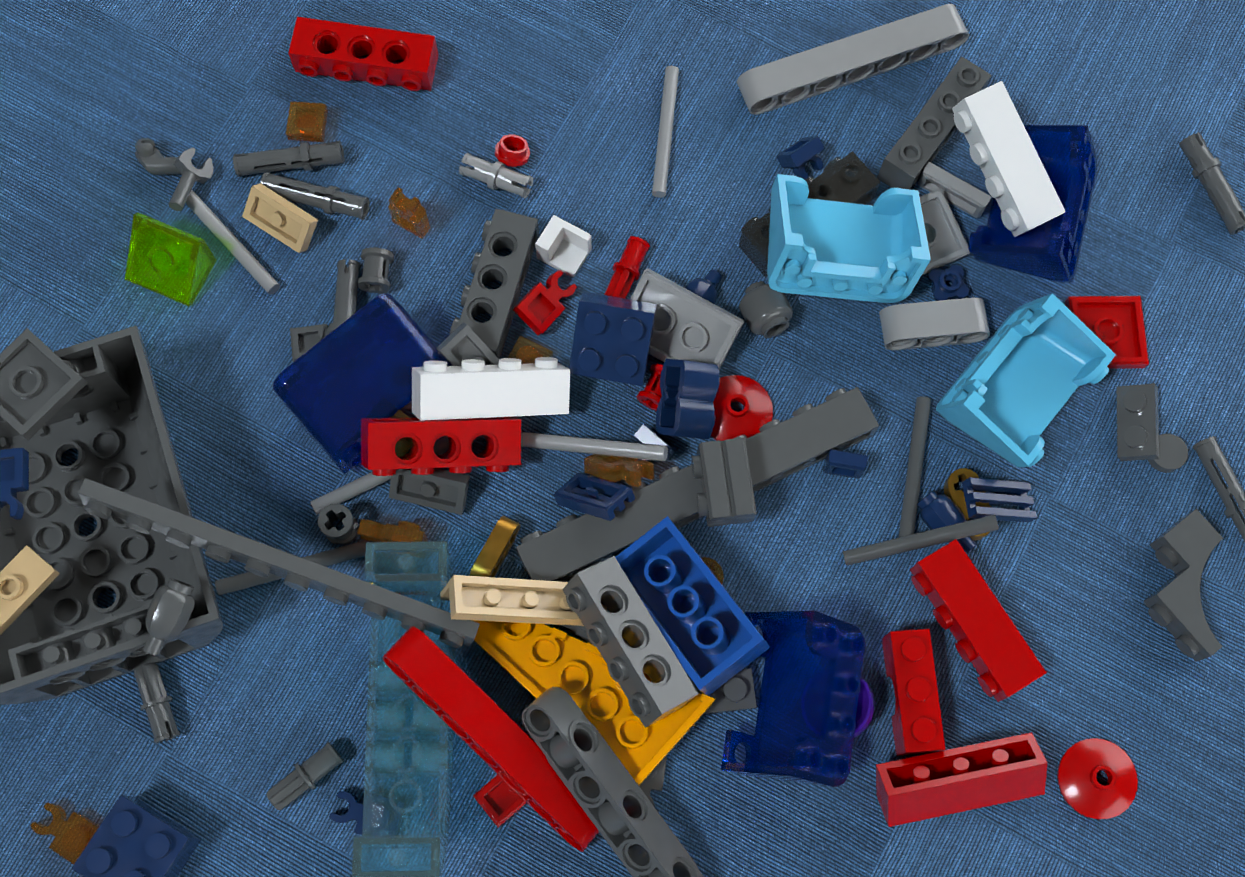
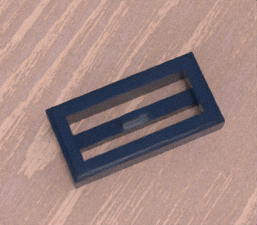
(998, 486)
(589, 500)

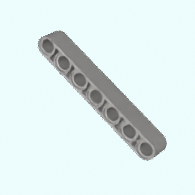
(852, 59)

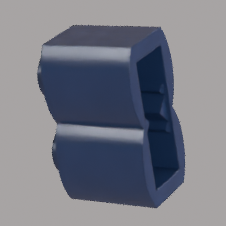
(687, 399)

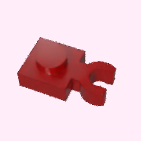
(542, 305)

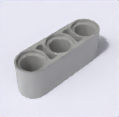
(934, 323)

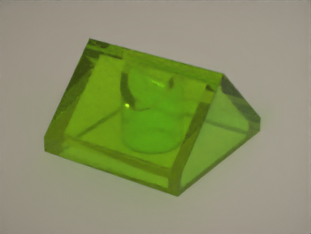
(167, 260)

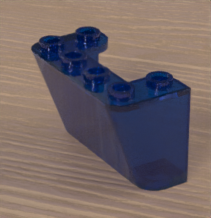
(804, 700)

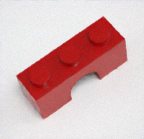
(917, 706)

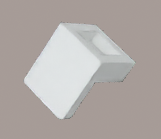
(563, 246)

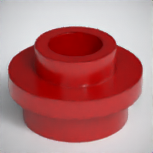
(512, 150)

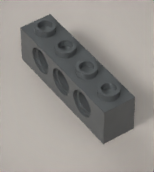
(931, 127)
(504, 231)
(649, 650)

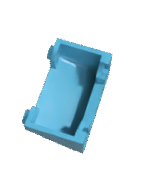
(845, 246)
(1025, 379)

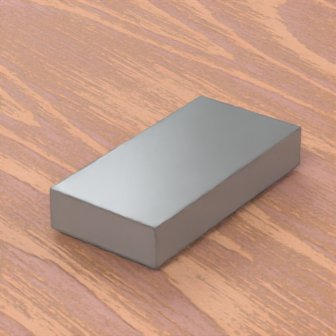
(955, 190)

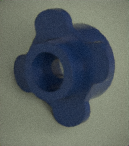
(939, 287)

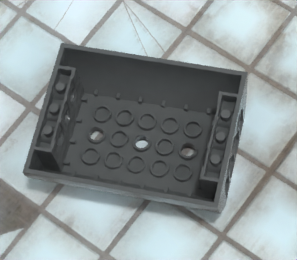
(125, 444)

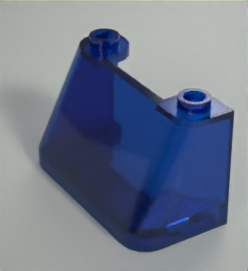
(1054, 246)
(355, 375)

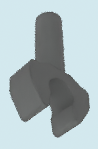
(189, 177)

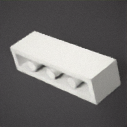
(1007, 159)
(490, 390)

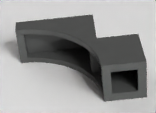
(1178, 600)

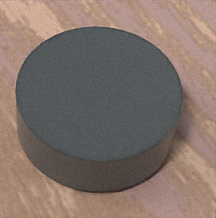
(1172, 454)

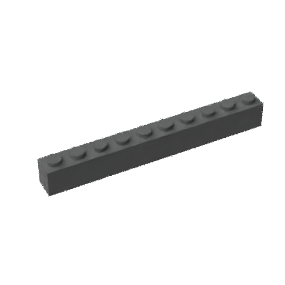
(772, 456)

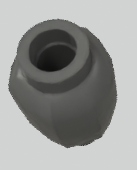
(168, 614)

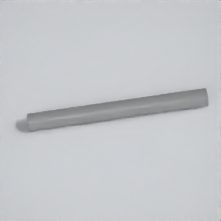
(665, 132)
(229, 240)
(594, 446)
(364, 483)

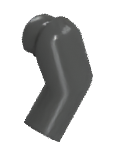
(153, 160)

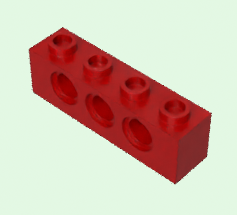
(350, 41)
(382, 434)

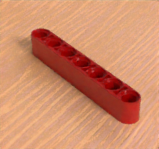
(489, 733)

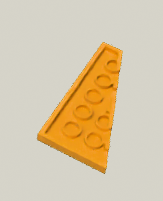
(550, 658)

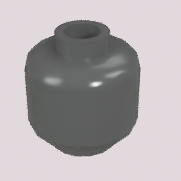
(765, 310)

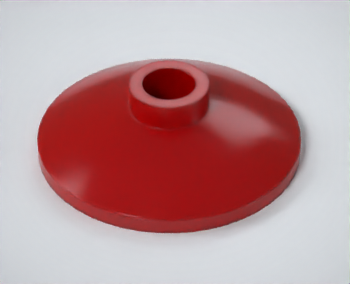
(756, 411)
(1079, 783)

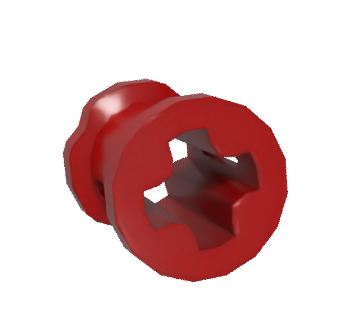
(651, 394)

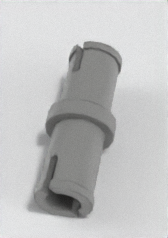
(496, 175)

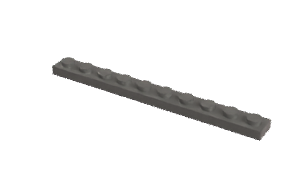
(264, 559)

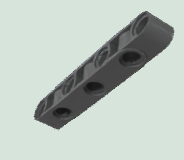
(605, 788)

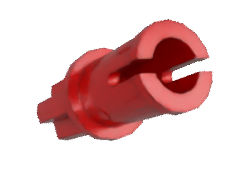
(627, 269)

